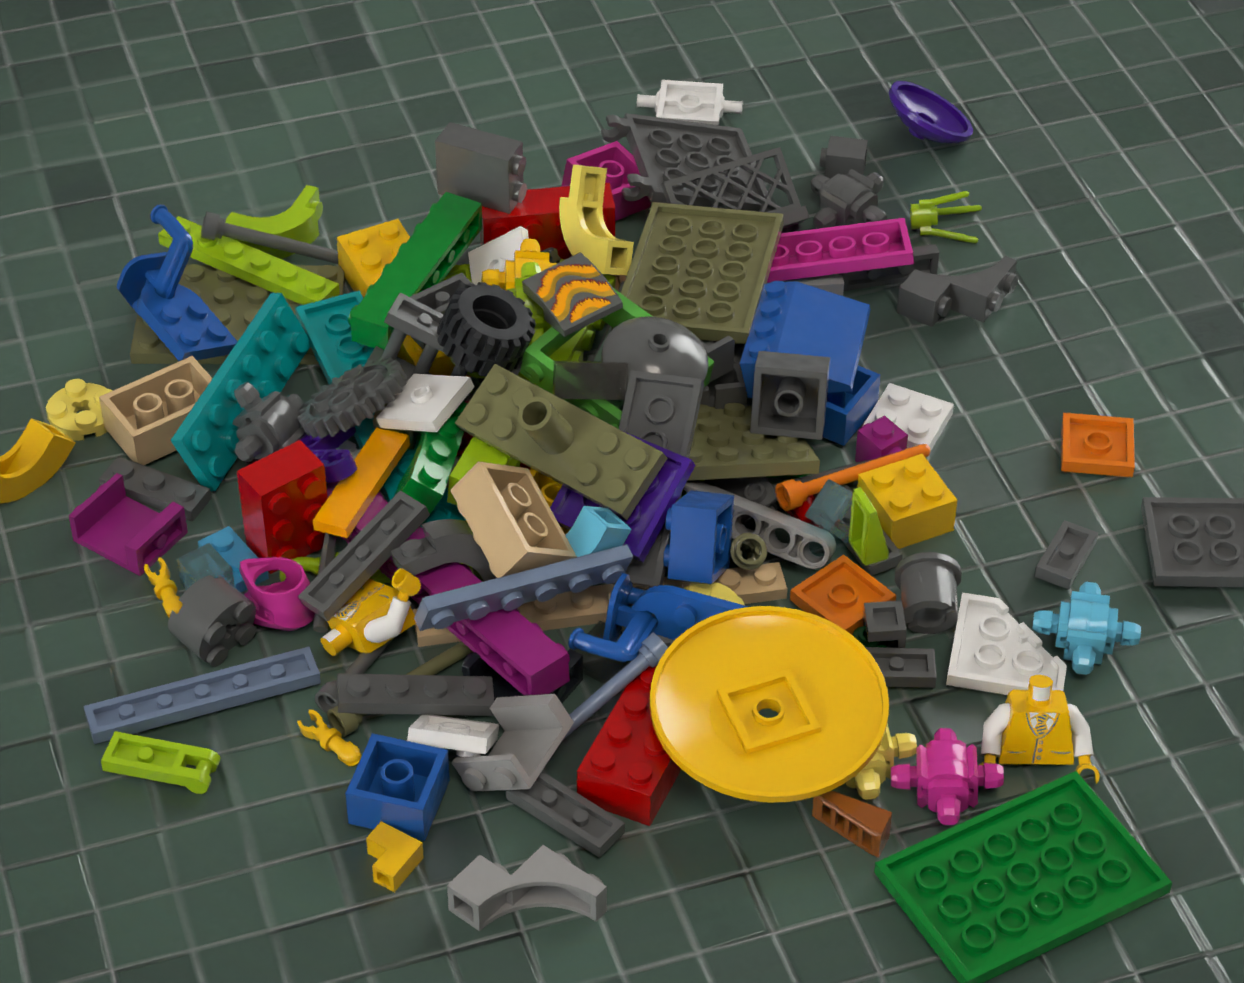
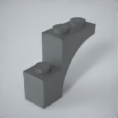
(976, 295)

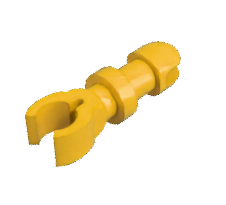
(164, 588)
(331, 739)

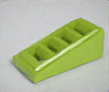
(866, 531)

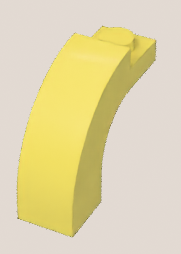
(584, 223)

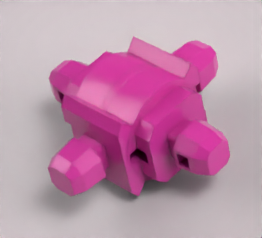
(947, 776)

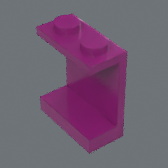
(125, 528)

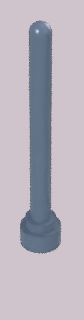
(649, 655)

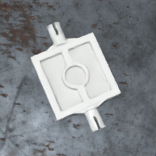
(690, 102)

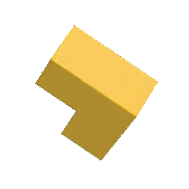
(396, 855)

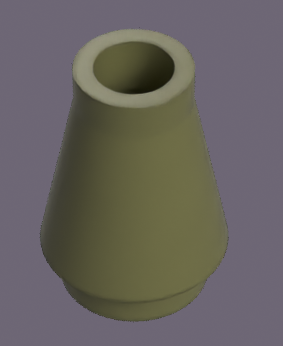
(754, 548)

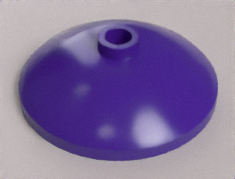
(929, 114)

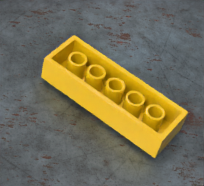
(362, 259)

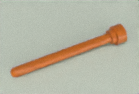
(793, 493)

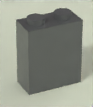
(480, 167)

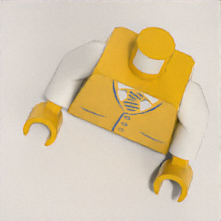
(373, 615)
(1038, 729)

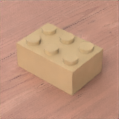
(151, 409)
(510, 519)

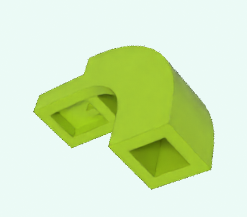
(295, 223)

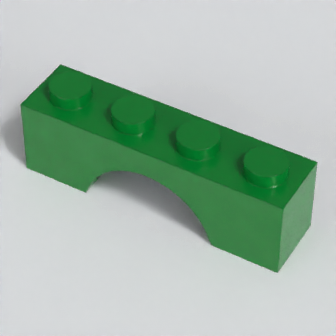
(432, 463)

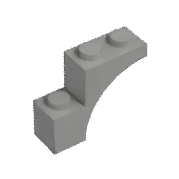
(544, 880)

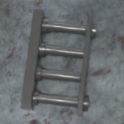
(420, 322)

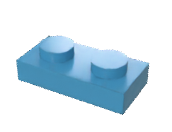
(233, 551)

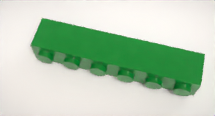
(418, 265)

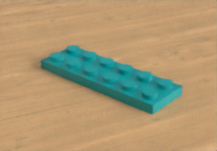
(262, 356)

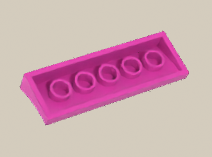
(841, 250)

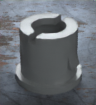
(929, 591)

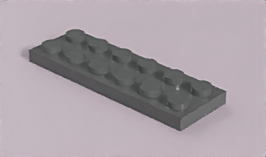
(664, 413)

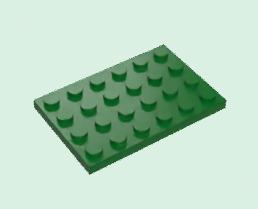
(1021, 879)

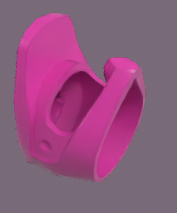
(278, 603)

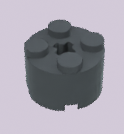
(213, 619)

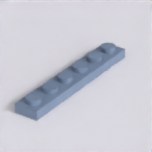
(519, 588)
(202, 694)

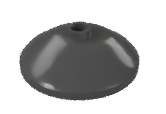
(656, 347)

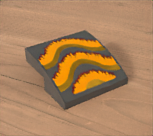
(572, 294)

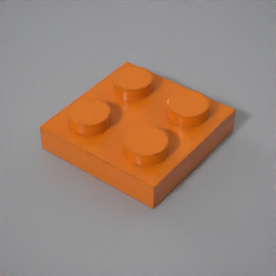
(1097, 445)
(840, 593)

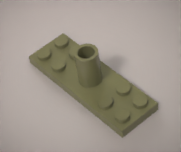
(561, 441)

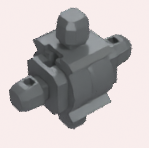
(848, 199)
(266, 422)

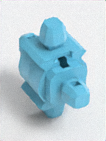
(1086, 627)

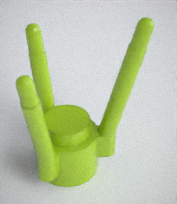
(926, 214)

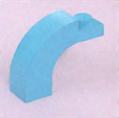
(596, 531)

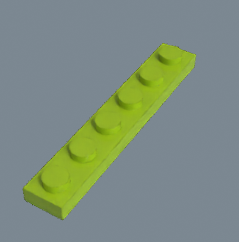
(256, 266)

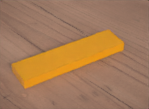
(356, 492)

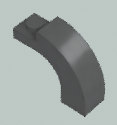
(443, 543)

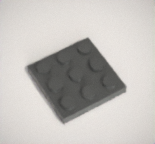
(1195, 541)

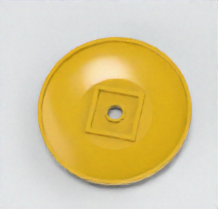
(780, 659)

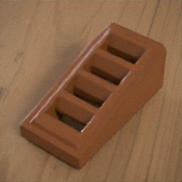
(855, 820)

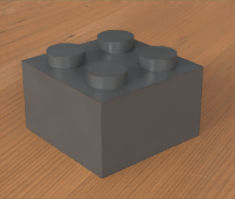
(790, 395)

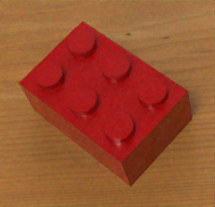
(280, 502)

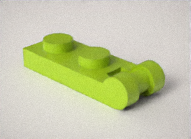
(160, 761)

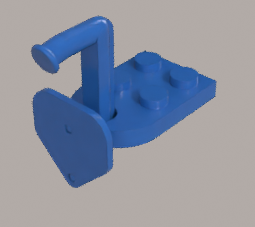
(167, 307)
(659, 609)

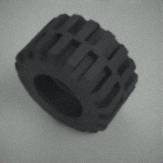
(485, 328)

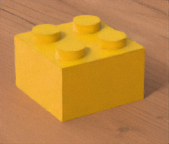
(910, 500)

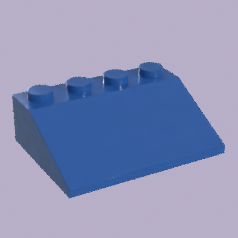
(807, 322)

